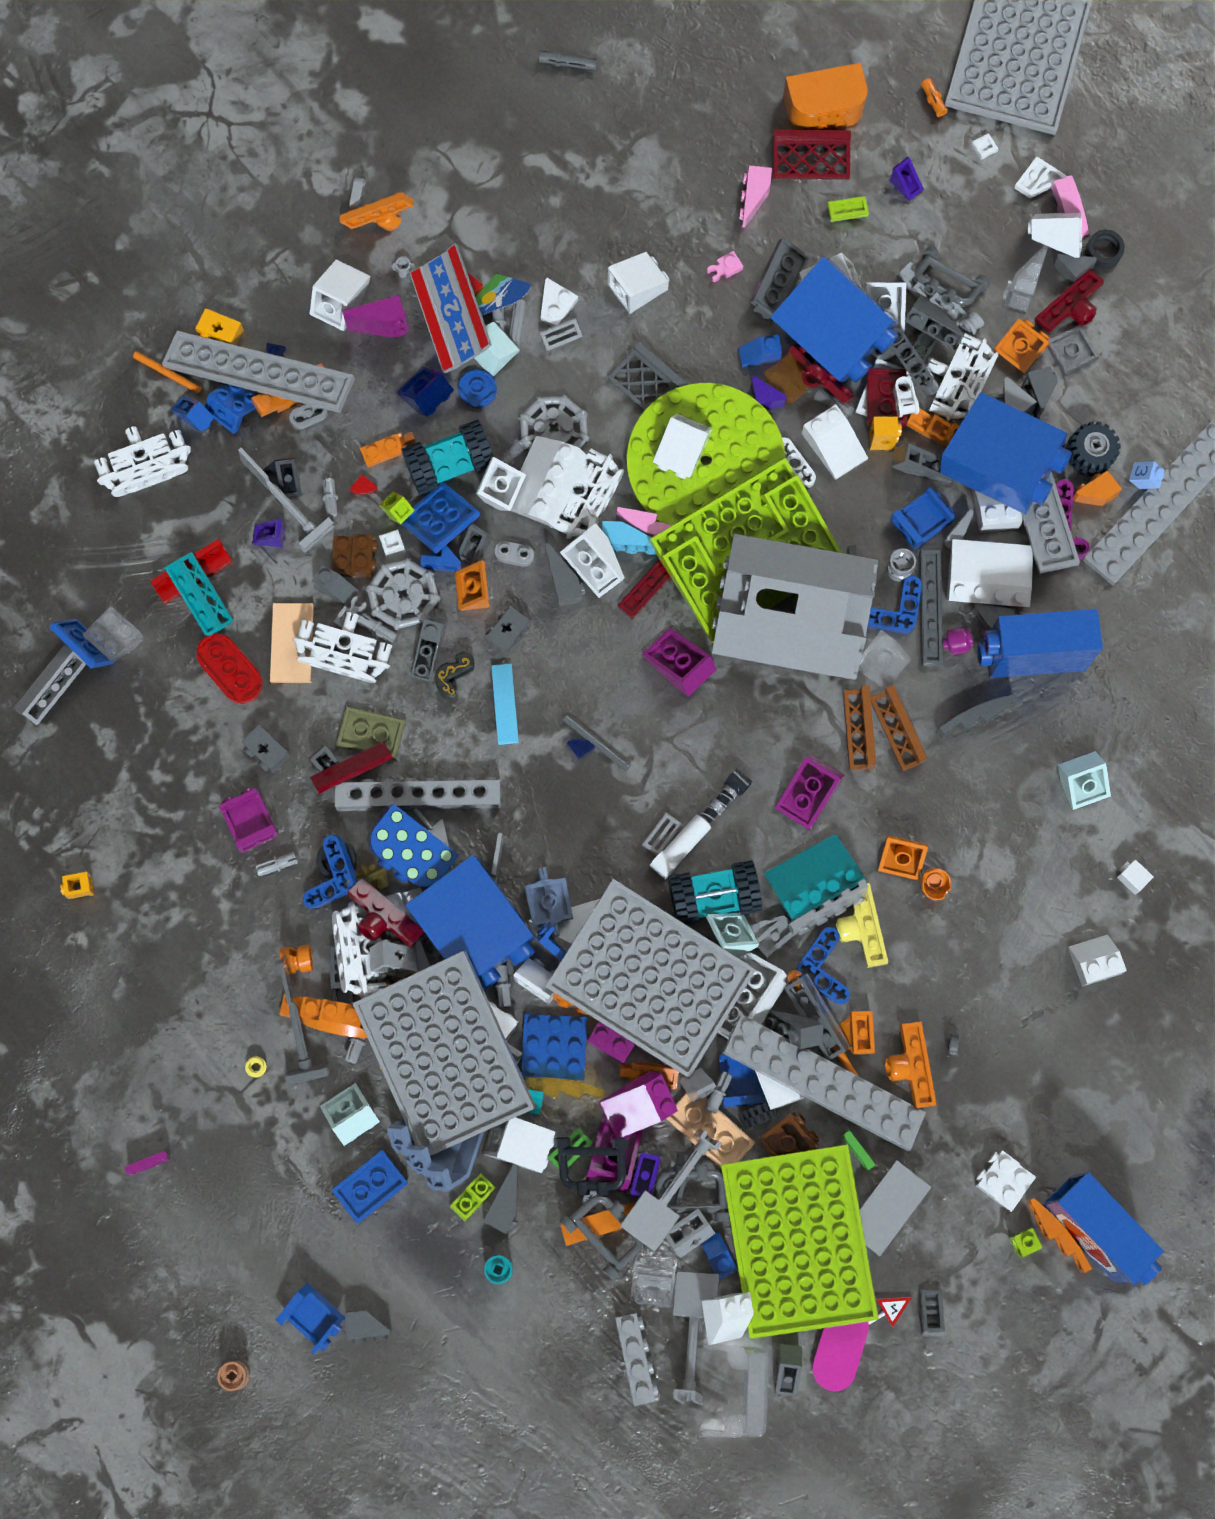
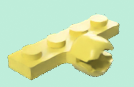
(864, 928)

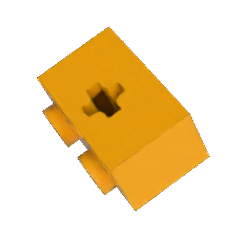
(212, 322)
(884, 433)

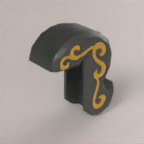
(452, 671)

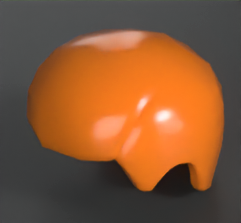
(935, 883)

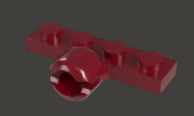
(1072, 303)
(816, 375)
(383, 915)

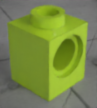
(396, 507)
(1025, 1242)

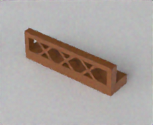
(905, 725)
(867, 727)

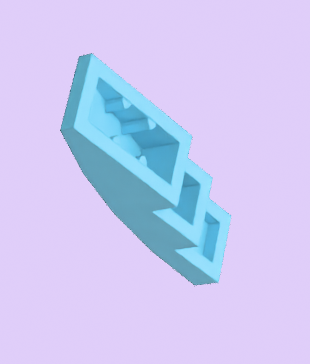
(505, 704)

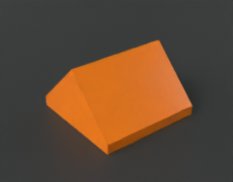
(472, 587)
(902, 857)

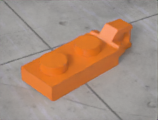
(386, 448)
(637, 1069)

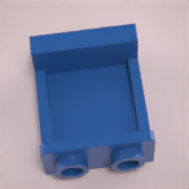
(923, 518)
(543, 937)
(744, 1086)
(312, 1317)

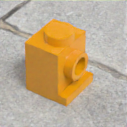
(70, 881)

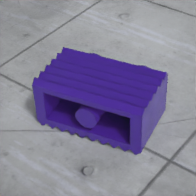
(645, 1174)

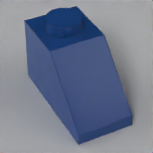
(761, 351)
(193, 413)

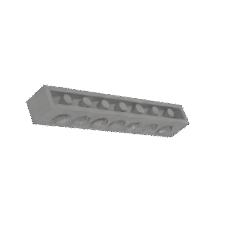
(407, 801)

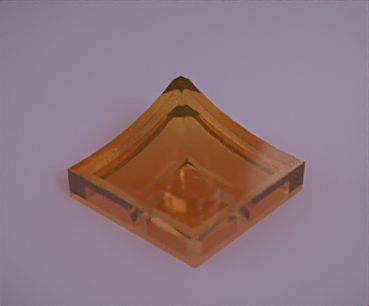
(787, 378)

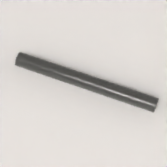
(597, 743)

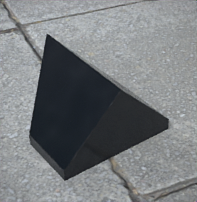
(285, 475)

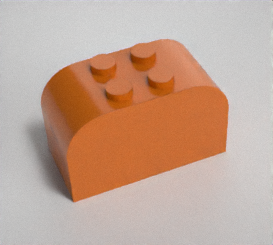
(826, 98)

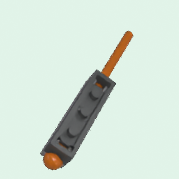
(811, 1005)

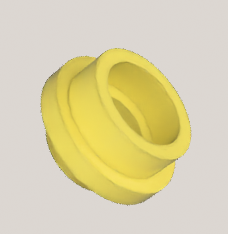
(249, 1066)

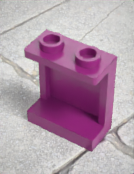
(248, 819)

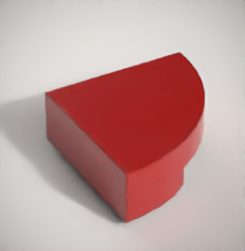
(363, 486)

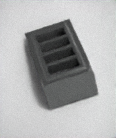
(929, 1332)

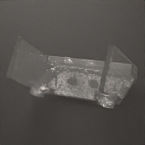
(755, 1396)

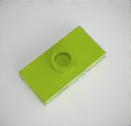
(847, 208)

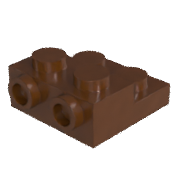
(354, 555)
(789, 1137)

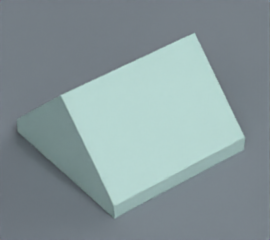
(499, 353)
(733, 933)

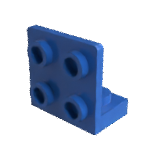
(229, 405)

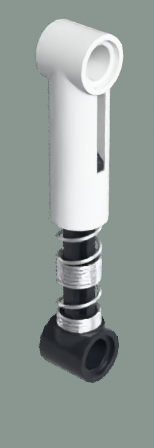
(697, 828)

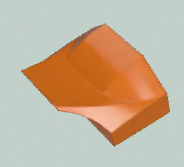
(859, 1032)

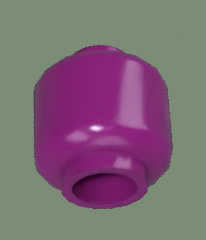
(958, 641)

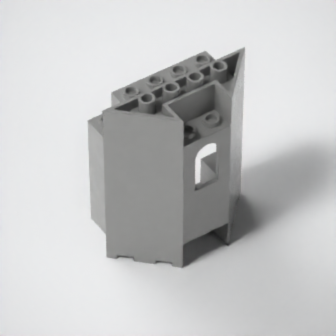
(830, 612)

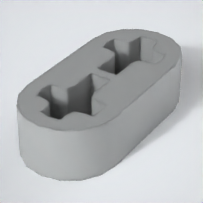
(357, 193)

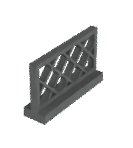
(653, 364)

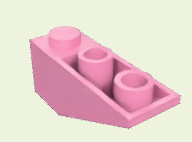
(757, 190)

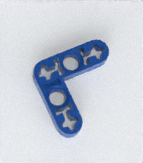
(910, 615)
(338, 881)
(815, 964)

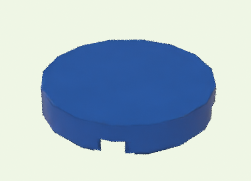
(477, 388)

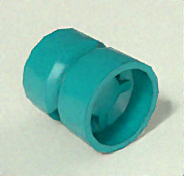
(498, 1269)

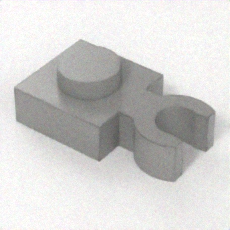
(339, 620)

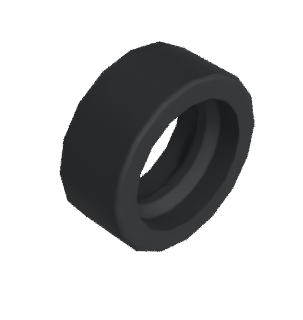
(1112, 237)
(321, 860)

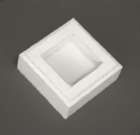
(984, 146)
(391, 542)

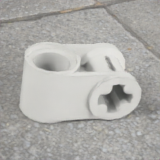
(905, 401)

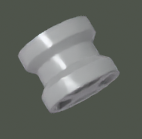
(971, 323)

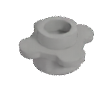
(403, 261)

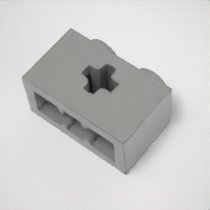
(393, 959)
(689, 1233)

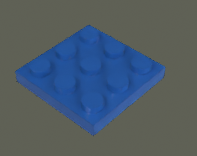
(440, 517)
(554, 1047)

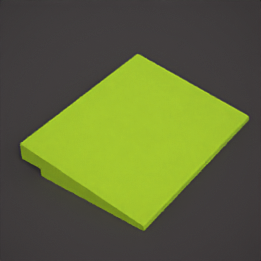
(764, 507)

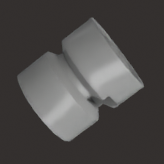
(901, 564)

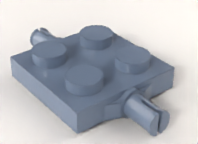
(548, 901)

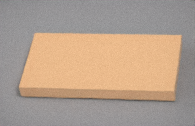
(285, 626)
(719, 1127)

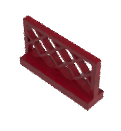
(811, 137)

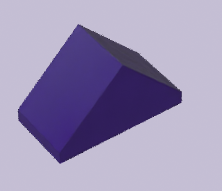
(906, 179)
(767, 395)
(270, 533)

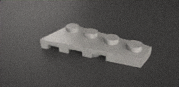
(829, 908)

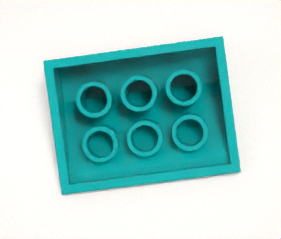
(814, 877)

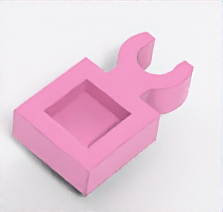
(726, 265)

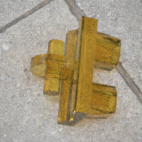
(379, 876)

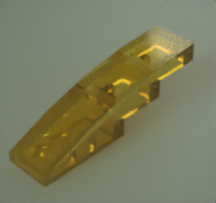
(553, 1087)

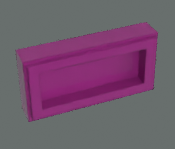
(147, 1163)

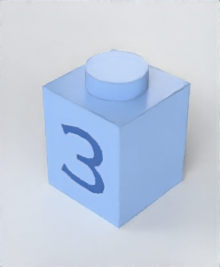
(1146, 475)

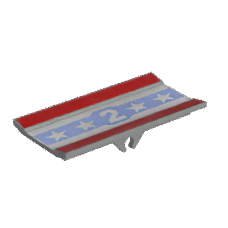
(450, 309)

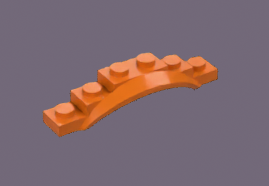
(327, 1016)

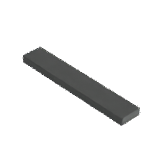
(931, 607)

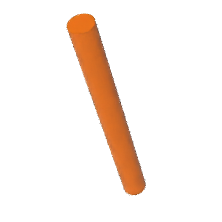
(167, 372)

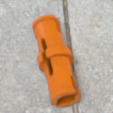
(929, 88)

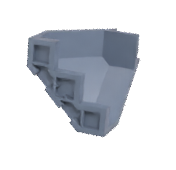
(441, 1169)

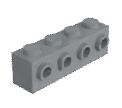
(50, 685)
(634, 1355)

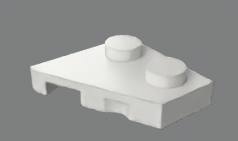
(1038, 178)
(556, 303)

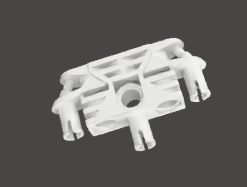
(951, 385)
(145, 471)
(598, 499)
(340, 662)
(351, 958)

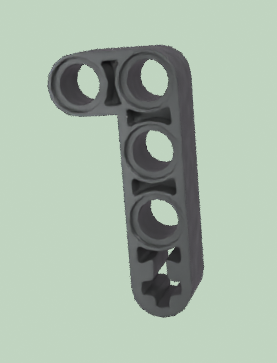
(910, 362)

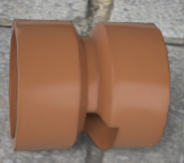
(233, 1375)

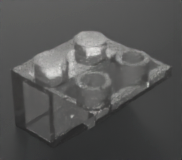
(113, 635)
(654, 1280)

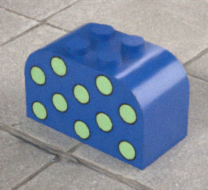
(409, 849)

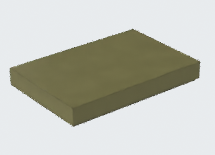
(366, 729)

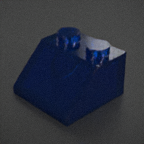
(426, 391)

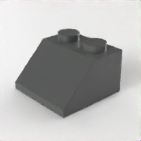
(1039, 386)

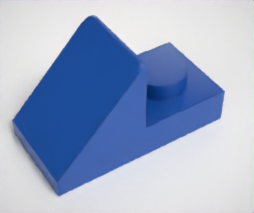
(446, 562)
(718, 1255)

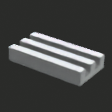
(545, 340)
(672, 821)

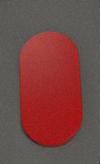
(229, 668)

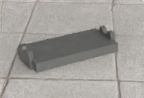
(778, 278)

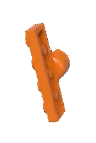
(383, 212)
(913, 1065)

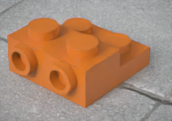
(1022, 345)

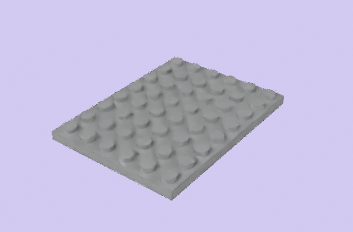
(1019, 60)
(650, 978)
(444, 1054)

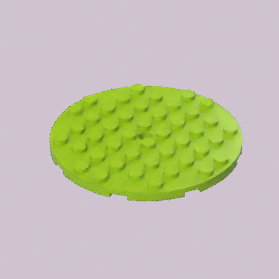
(740, 446)

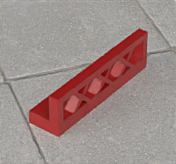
(210, 558)

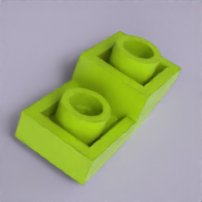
(472, 1197)

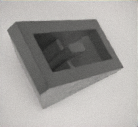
(1072, 267)
(473, 545)
(323, 759)

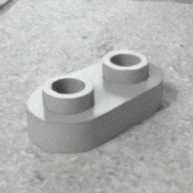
(307, 412)
(514, 552)

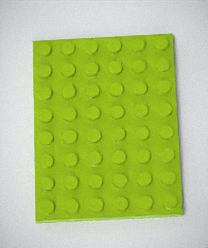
(800, 1241)

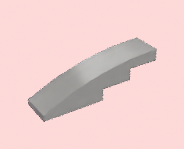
(907, 275)

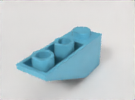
(626, 538)

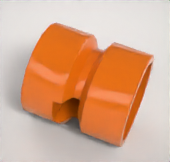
(298, 958)

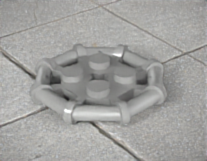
(554, 417)
(399, 583)

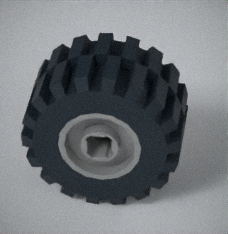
(1093, 448)

